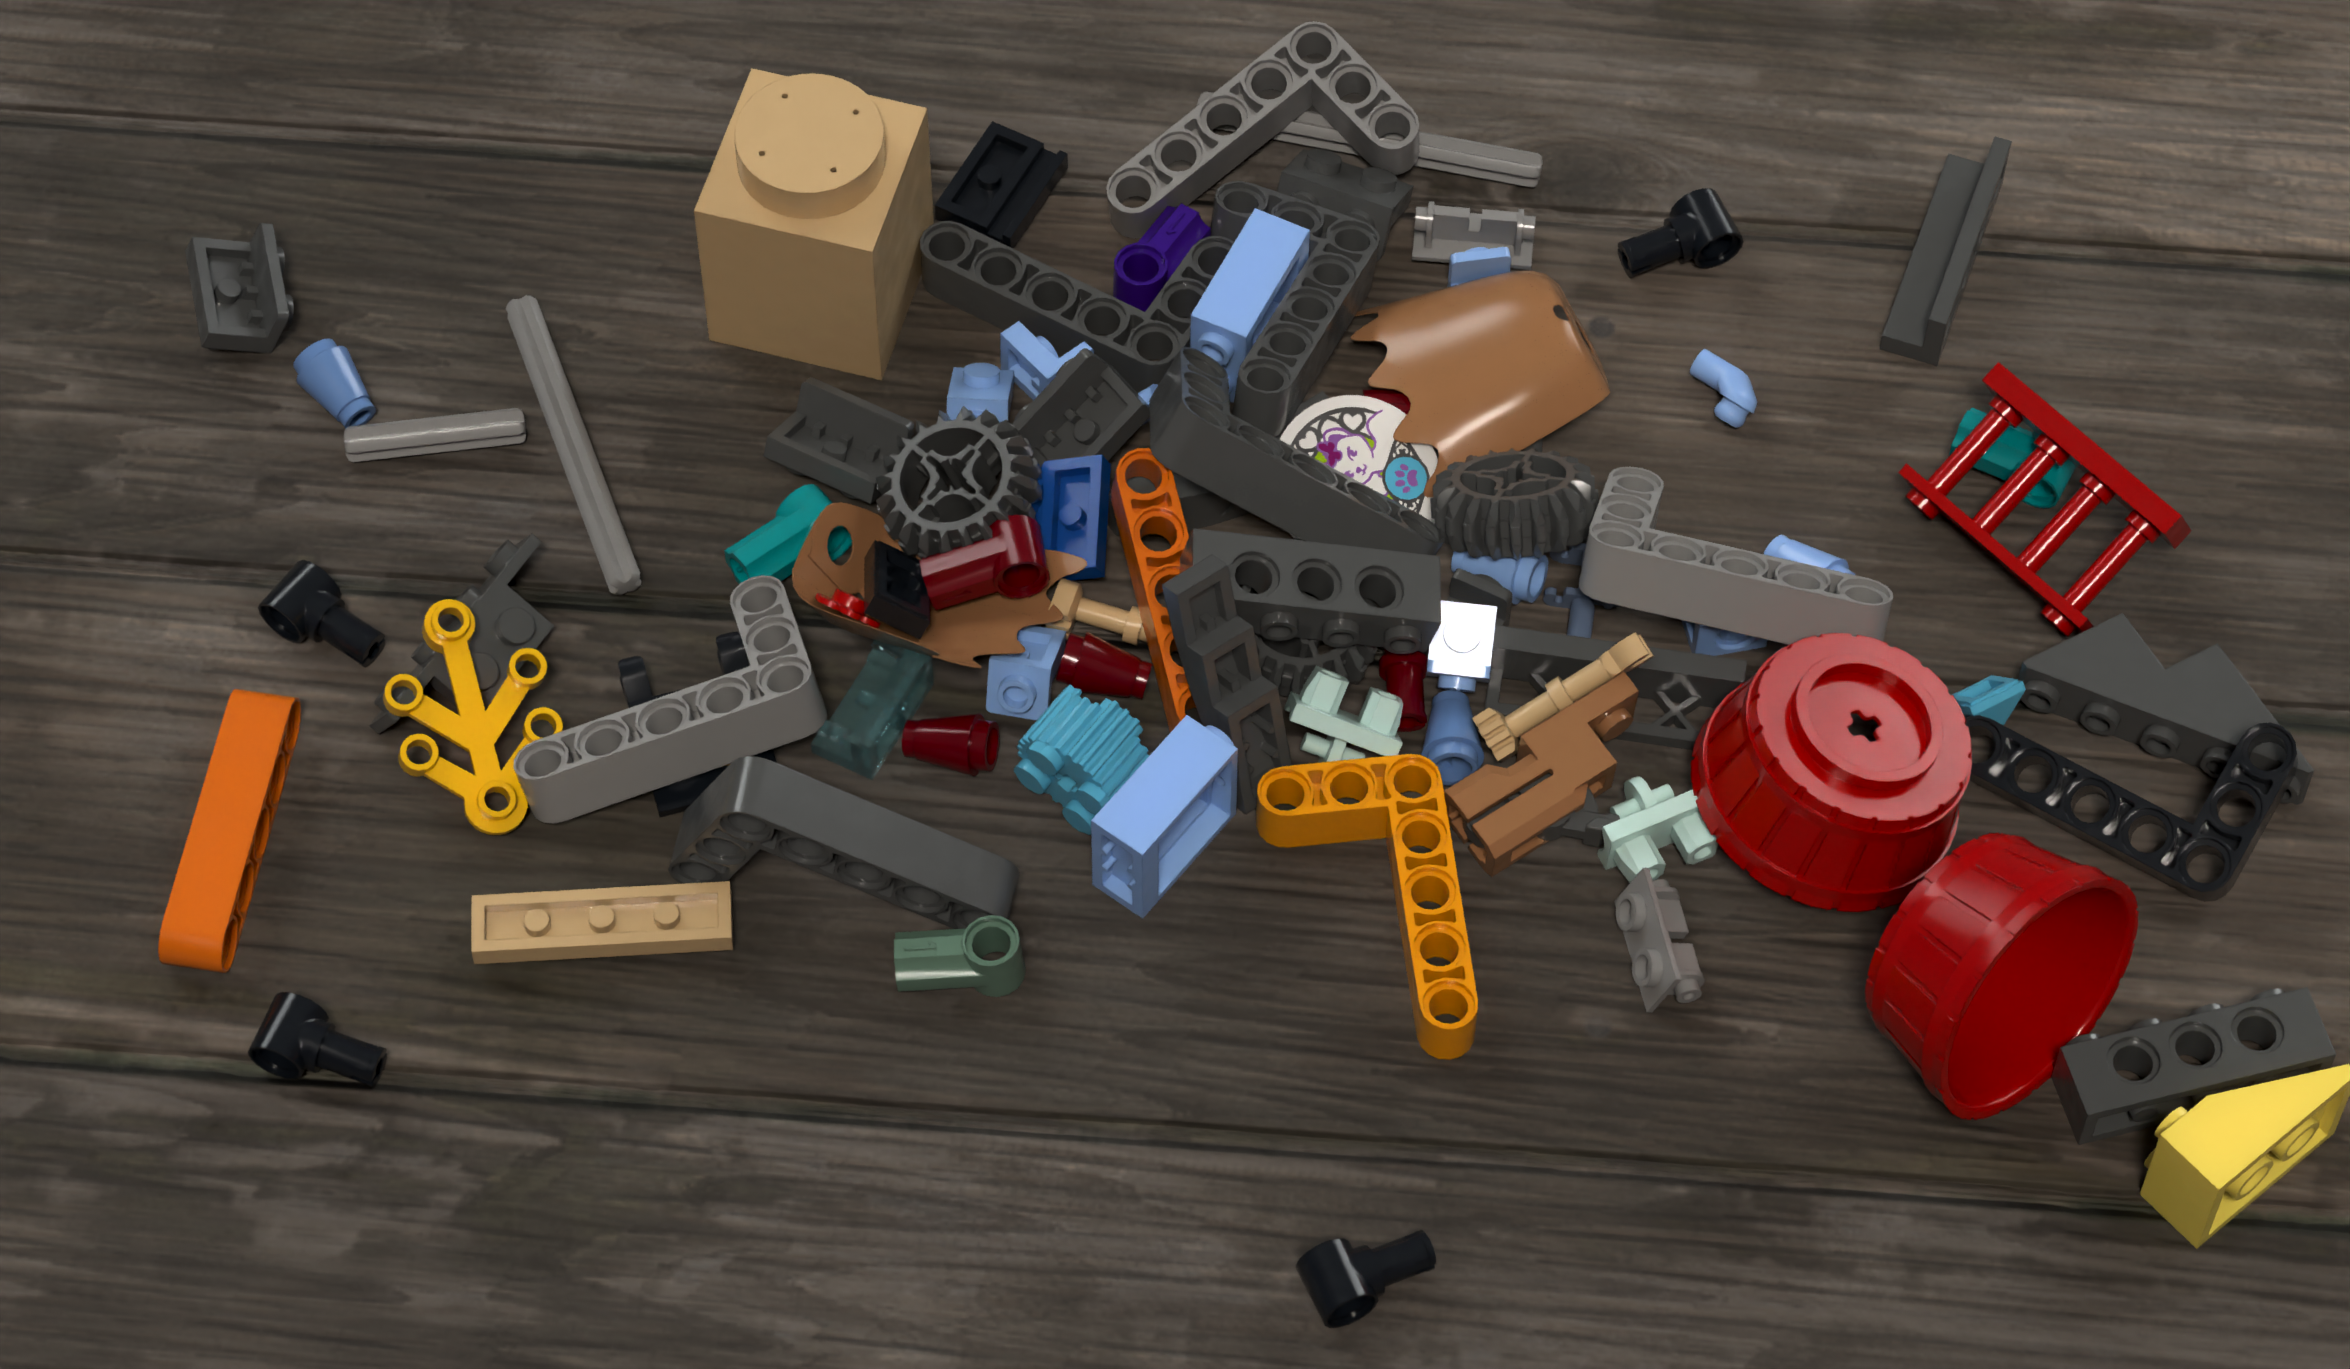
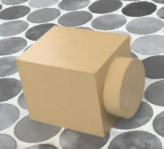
(815, 222)

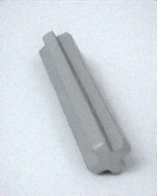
(435, 435)

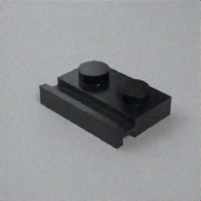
(1001, 184)

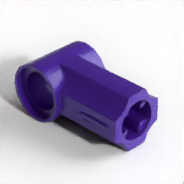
(1148, 264)

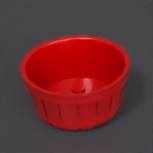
(1826, 808)
(1999, 969)

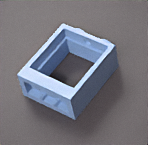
(1248, 290)
(1164, 815)

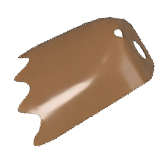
(1485, 365)
(955, 632)

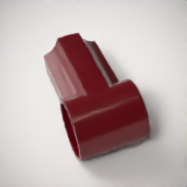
(1006, 563)

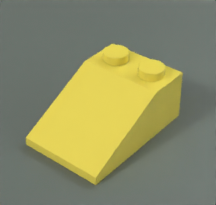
(2238, 1146)

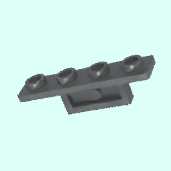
(501, 628)

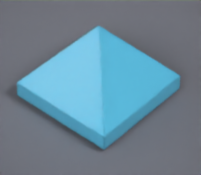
(1991, 698)

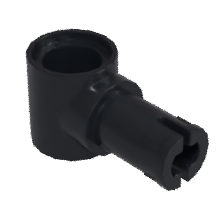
(1695, 230)
(311, 606)
(300, 1038)
(1349, 1280)

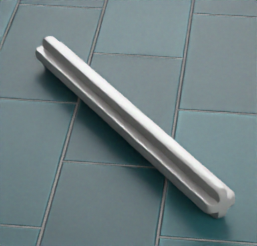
(1436, 150)
(573, 446)

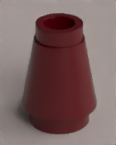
(1102, 668)
(953, 742)

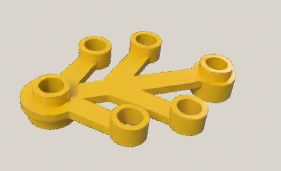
(473, 727)

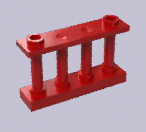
(2055, 444)

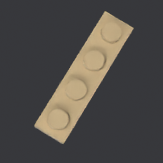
(601, 922)

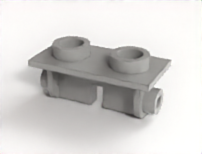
(1452, 230)
(1650, 918)

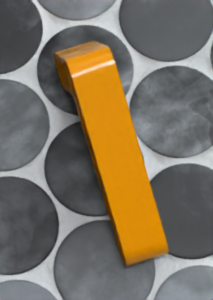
(1415, 876)

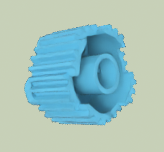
(1080, 754)

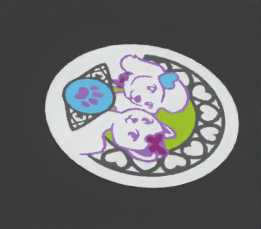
(1358, 440)

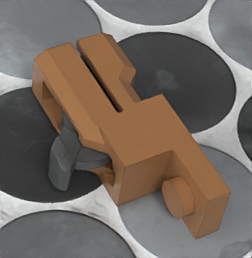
(1549, 786)

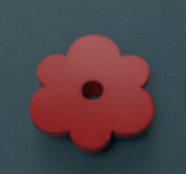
(848, 605)

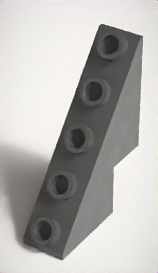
(2179, 712)

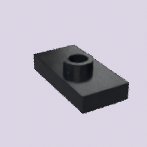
(895, 589)

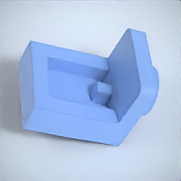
(980, 388)

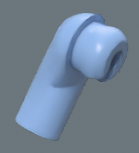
(1728, 381)

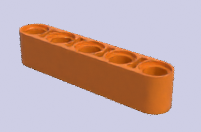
(1161, 515)
(229, 831)

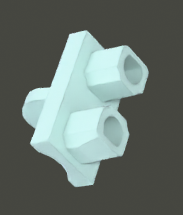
(1319, 710)
(1650, 822)

